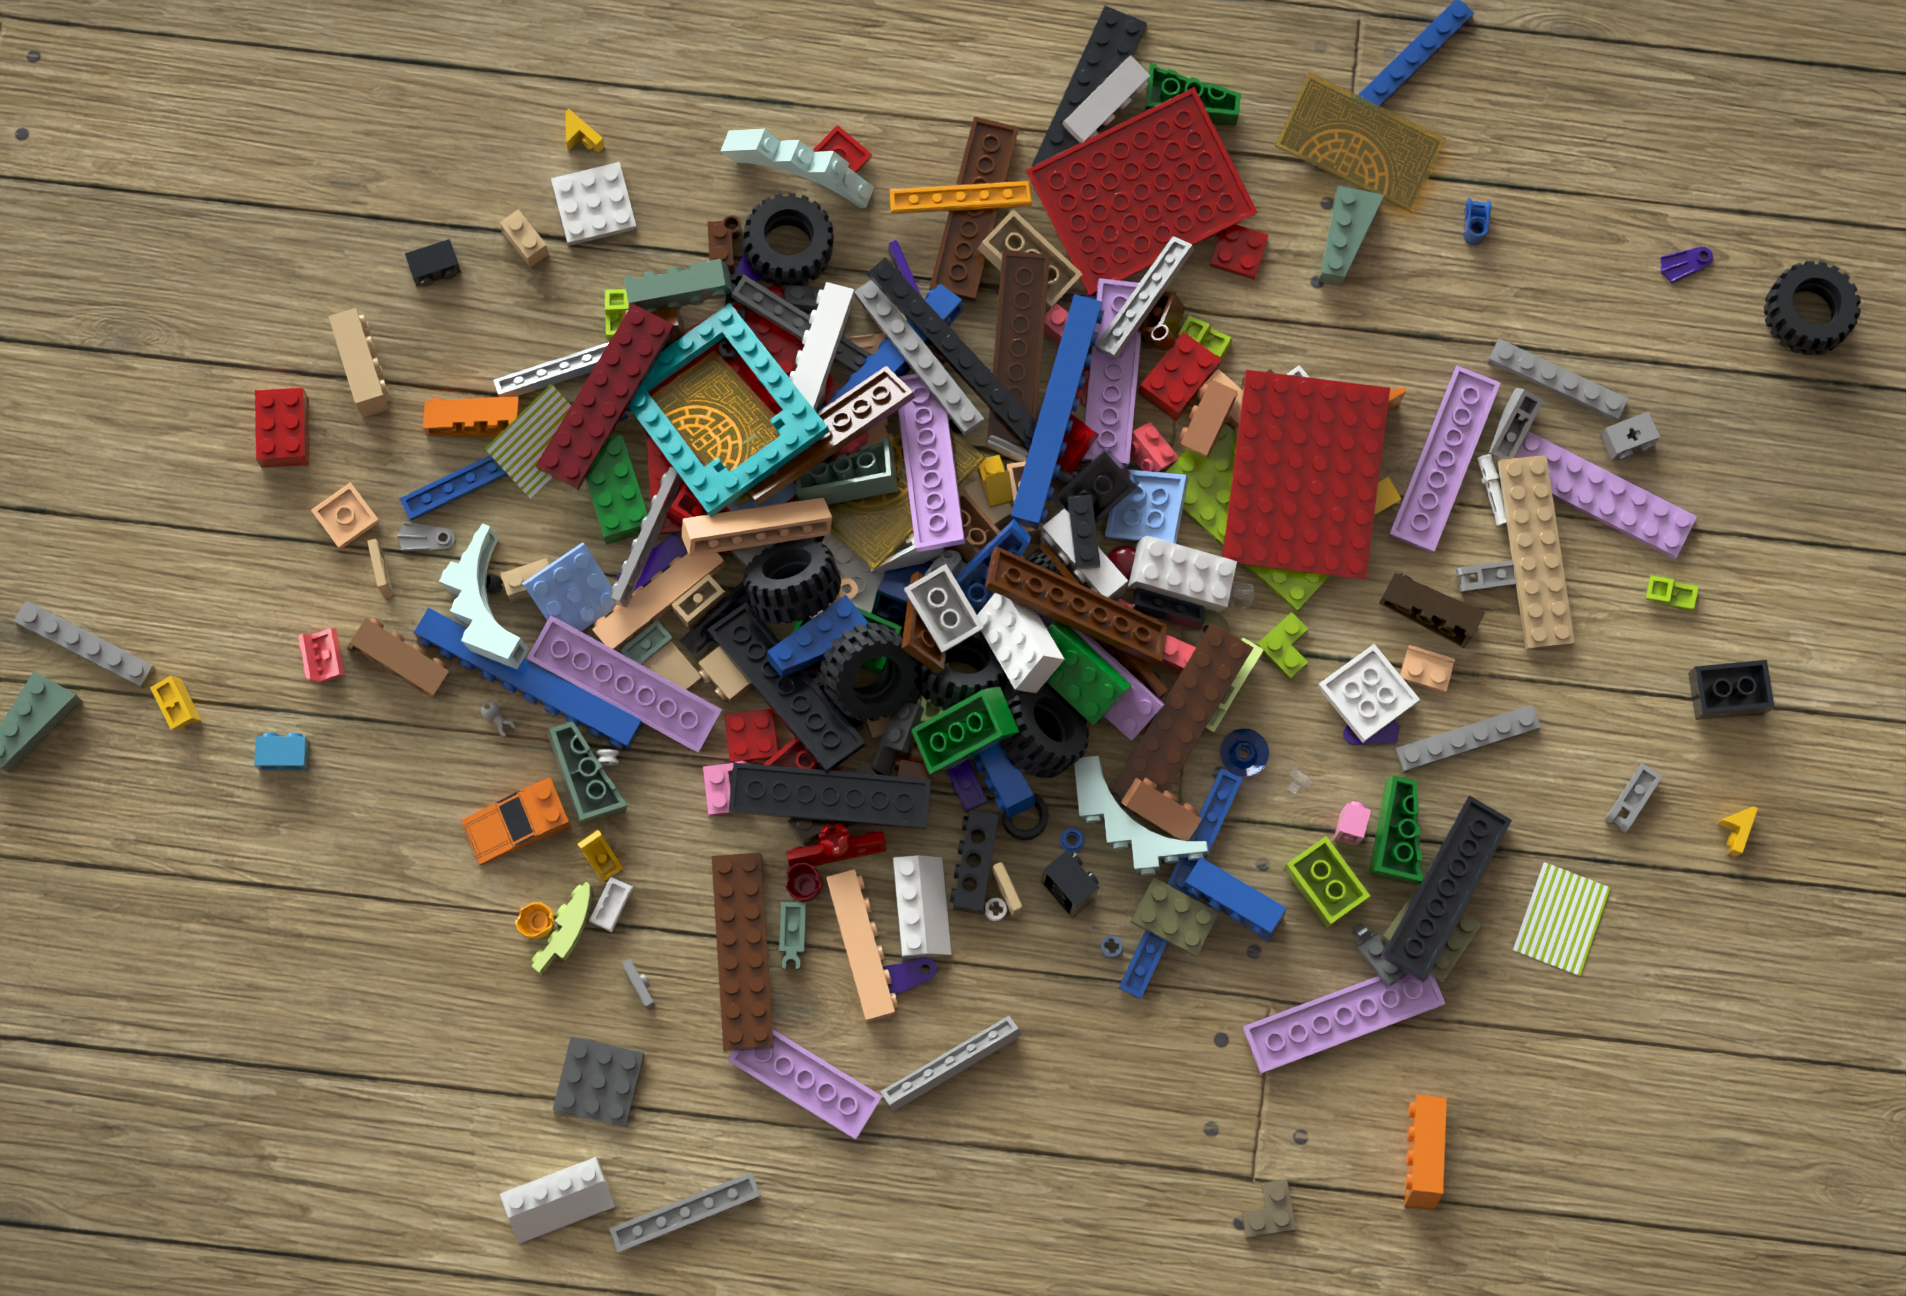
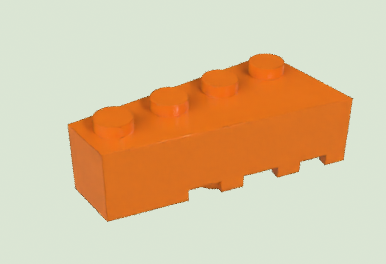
(470, 416)
(1425, 1152)

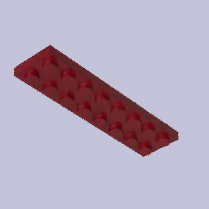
(605, 396)

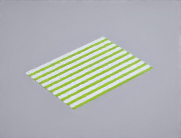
(526, 438)
(1562, 918)

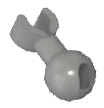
(493, 714)

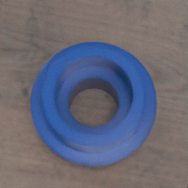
(1072, 832)

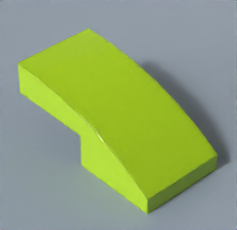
(615, 305)
(1211, 339)
(1672, 594)

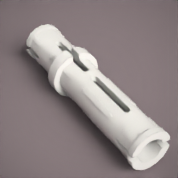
(1492, 482)

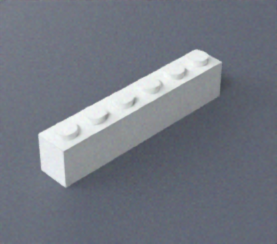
(822, 341)

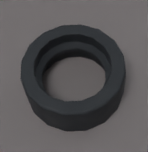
(1034, 832)

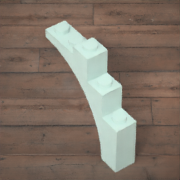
(795, 157)
(472, 607)
(1148, 847)

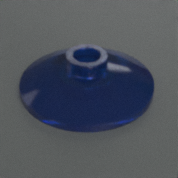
(1248, 741)

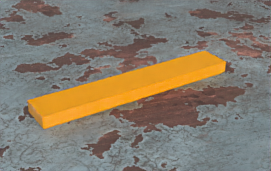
(960, 197)

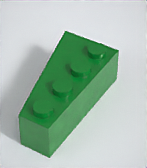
(1219, 102)

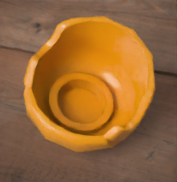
(535, 921)

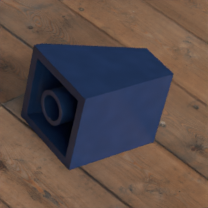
(891, 598)

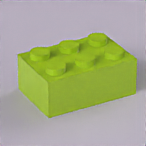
(1326, 882)

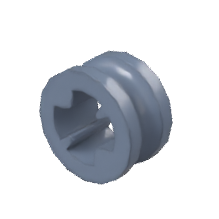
(1117, 941)

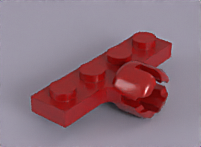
(837, 846)

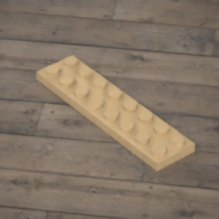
(1536, 552)

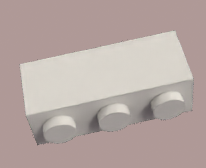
(943, 608)

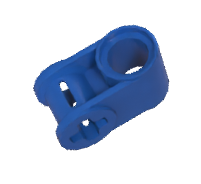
(1476, 217)

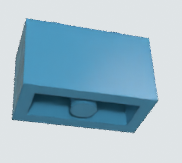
(281, 752)

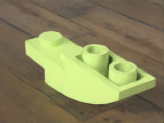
(1235, 687)
(572, 921)

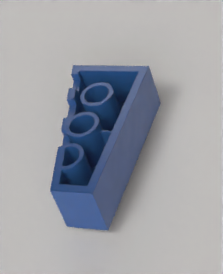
(974, 575)
(811, 640)
(1005, 780)
(1235, 899)

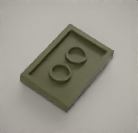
(1174, 917)

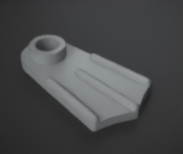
(424, 537)

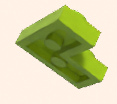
(1279, 648)

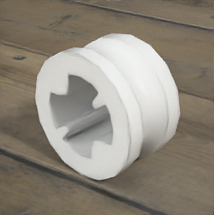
(608, 757)
(1002, 905)

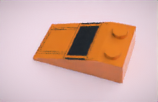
(516, 821)

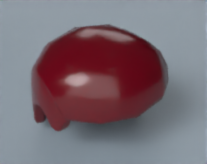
(1123, 559)
(803, 882)

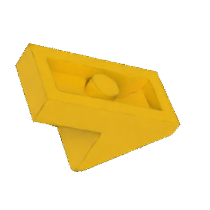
(578, 130)
(995, 481)
(1741, 824)
(600, 856)

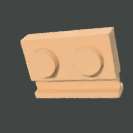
(1427, 669)

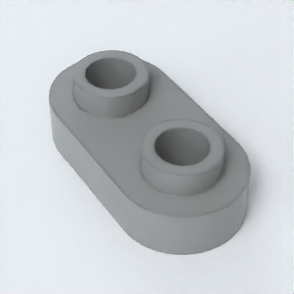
(951, 559)

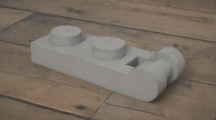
(1487, 576)
(1634, 797)

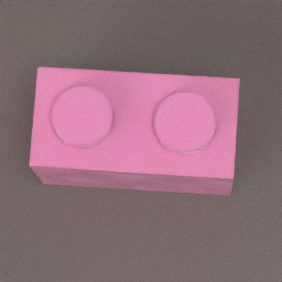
(1352, 824)

